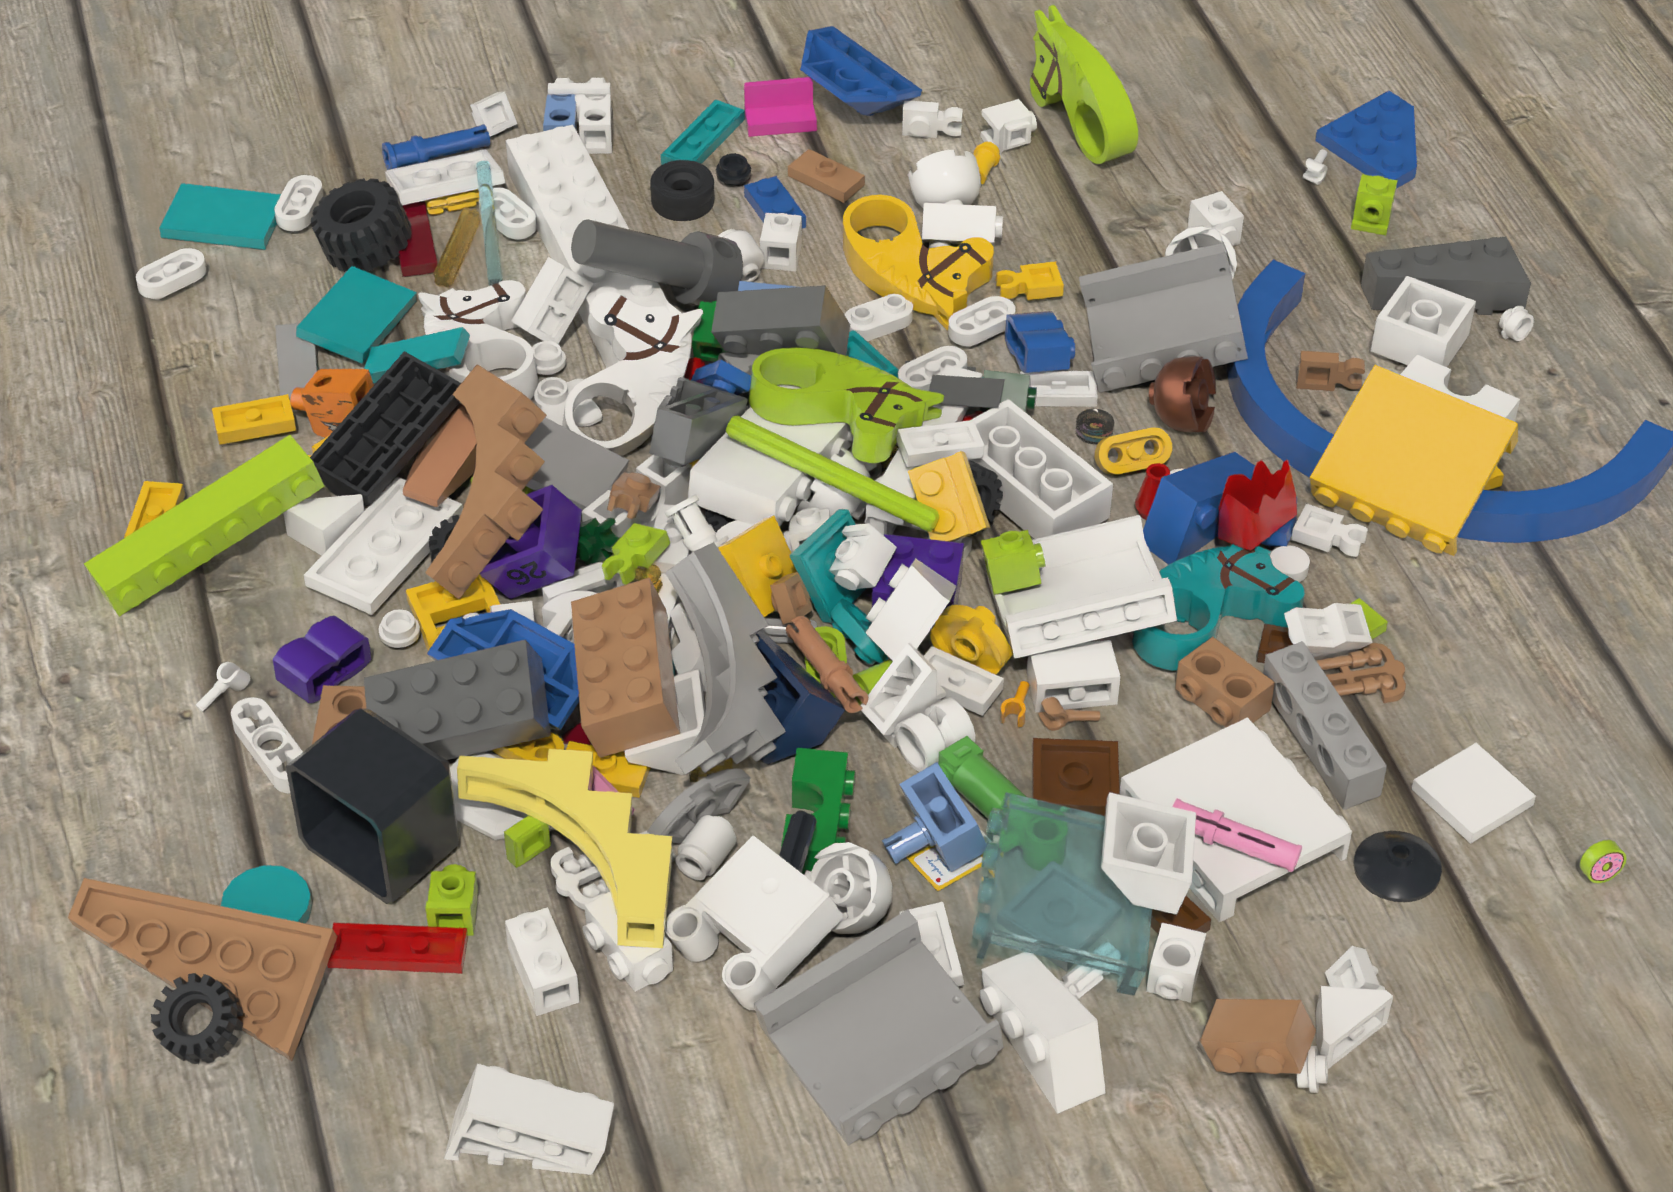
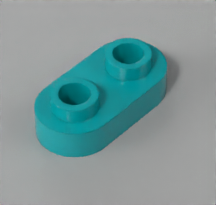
(853, 625)

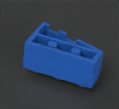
(1187, 507)

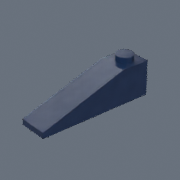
(797, 701)

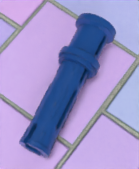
(421, 150)

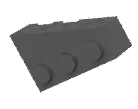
(780, 319)
(692, 421)

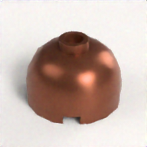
(1183, 394)

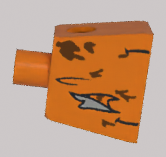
(331, 397)

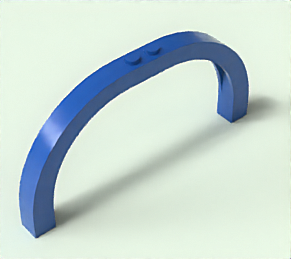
(1497, 514)

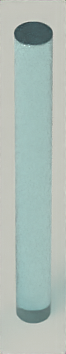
(489, 223)

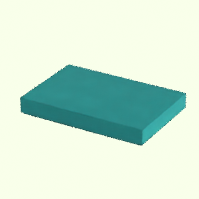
(221, 216)
(356, 314)

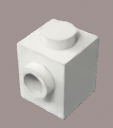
(1217, 213)
(781, 241)

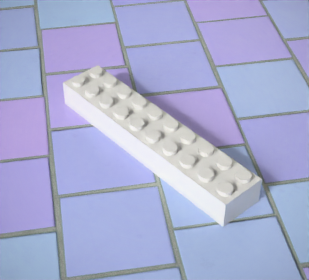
(563, 190)

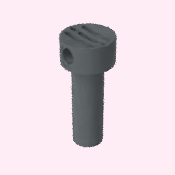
(693, 268)

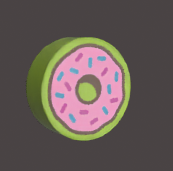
(1603, 861)

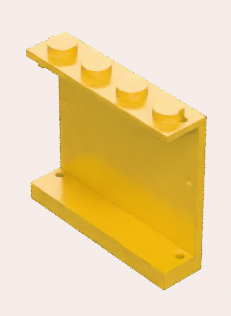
(1411, 459)

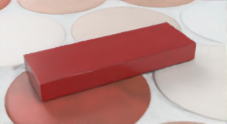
(399, 948)

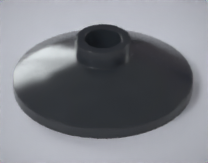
(1397, 866)

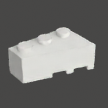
(1046, 1028)
(529, 1120)

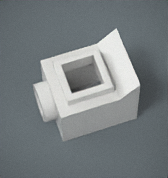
(1010, 125)

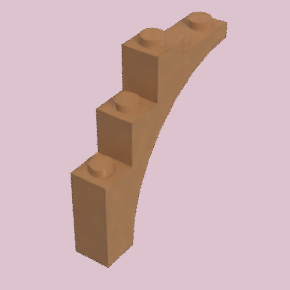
(503, 467)

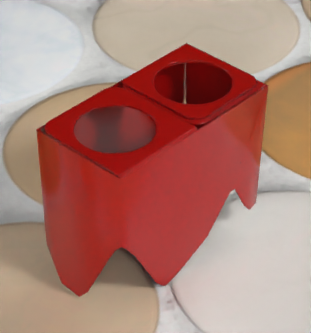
(1256, 507)

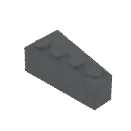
(1474, 269)

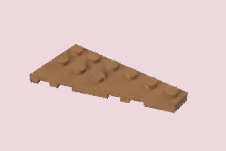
(260, 958)

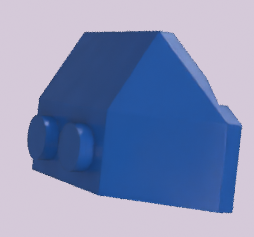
(854, 73)
(506, 627)

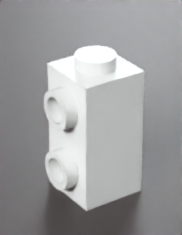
(955, 223)
(542, 961)
(635, 964)

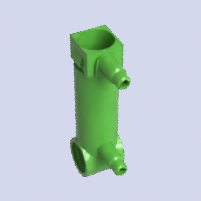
(975, 775)

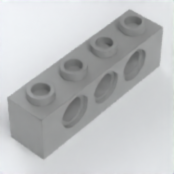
(1324, 726)

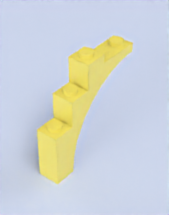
(596, 821)

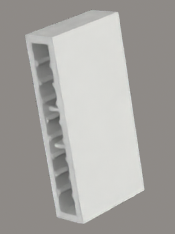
(755, 486)

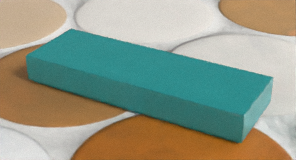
(705, 133)
(435, 349)

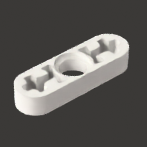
(269, 729)

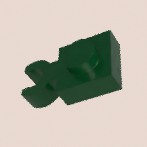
(596, 540)

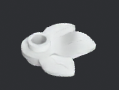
(551, 399)

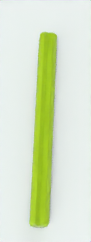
(832, 473)

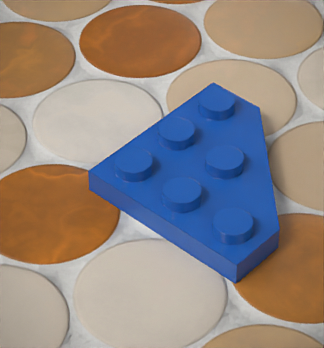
(1376, 138)

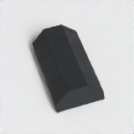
(385, 429)

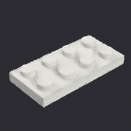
(379, 549)

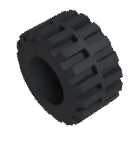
(361, 225)

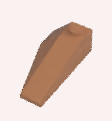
(443, 460)

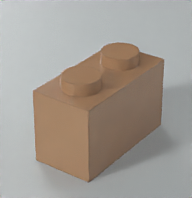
(1258, 1036)

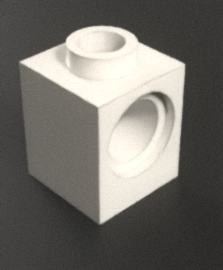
(1176, 962)

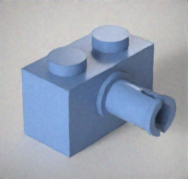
(939, 821)

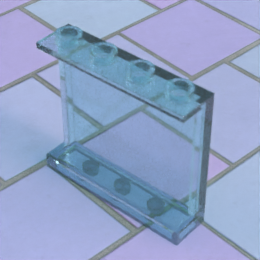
(1053, 896)

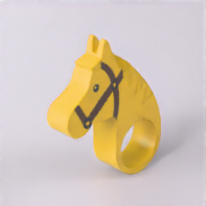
(930, 278)

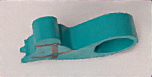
(1215, 586)

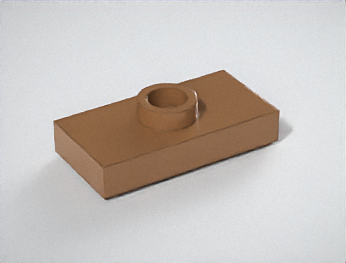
(826, 175)

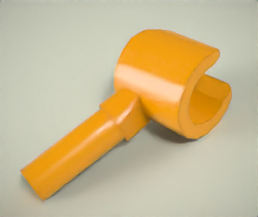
(1016, 704)

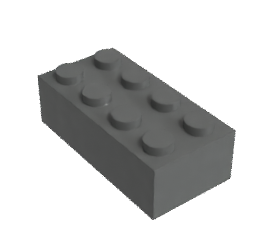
(466, 700)

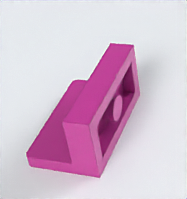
(779, 107)

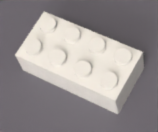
(1041, 478)

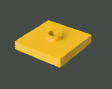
(759, 560)

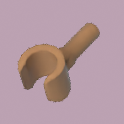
(1056, 717)

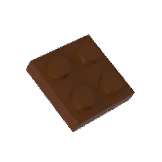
(1075, 772)

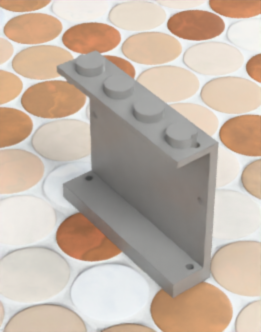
(1161, 313)
(876, 1028)

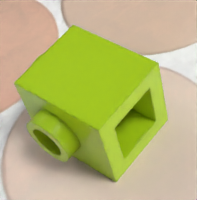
(1012, 561)

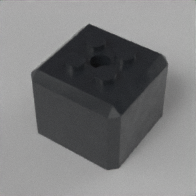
(374, 804)

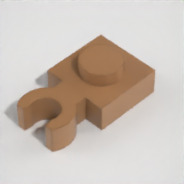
(1324, 370)
(633, 493)
(790, 597)

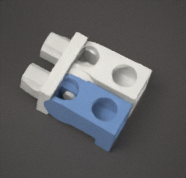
(583, 105)

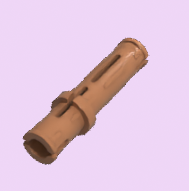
(834, 674)

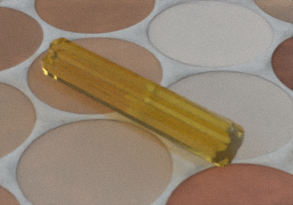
(456, 247)

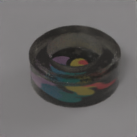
(1094, 425)

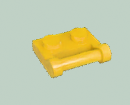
(435, 604)

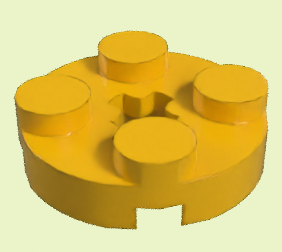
(971, 637)

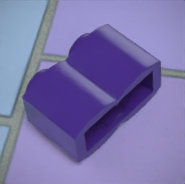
(322, 657)

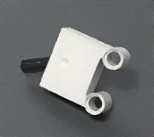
(763, 909)

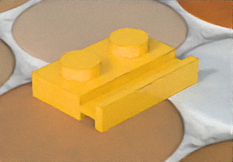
(953, 493)

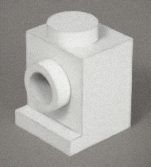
(861, 557)

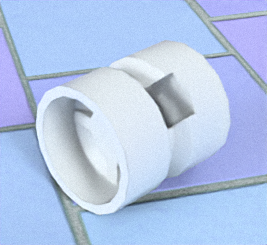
(927, 734)

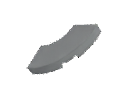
(708, 796)

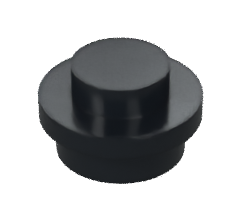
(733, 169)

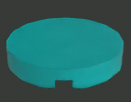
(270, 892)

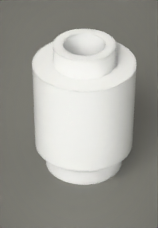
(705, 847)

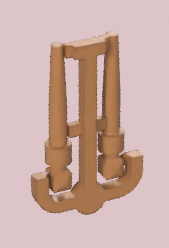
(1371, 679)

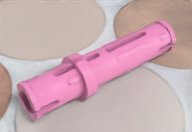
(1254, 842)

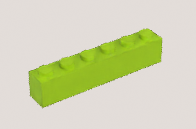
(204, 525)

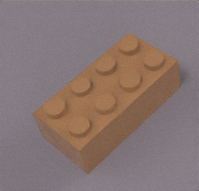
(624, 668)

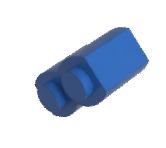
(1039, 341)

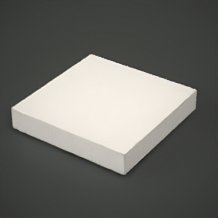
(1473, 792)

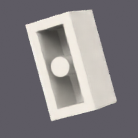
(1075, 675)

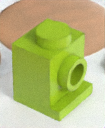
(1374, 204)
(452, 892)

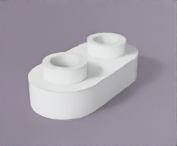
(297, 203)
(512, 215)
(171, 273)
(880, 316)
(980, 321)
(920, 370)

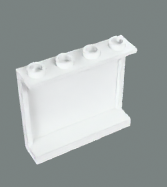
(1092, 588)
(1252, 785)

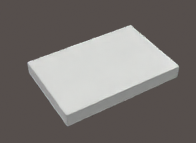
(441, 177)

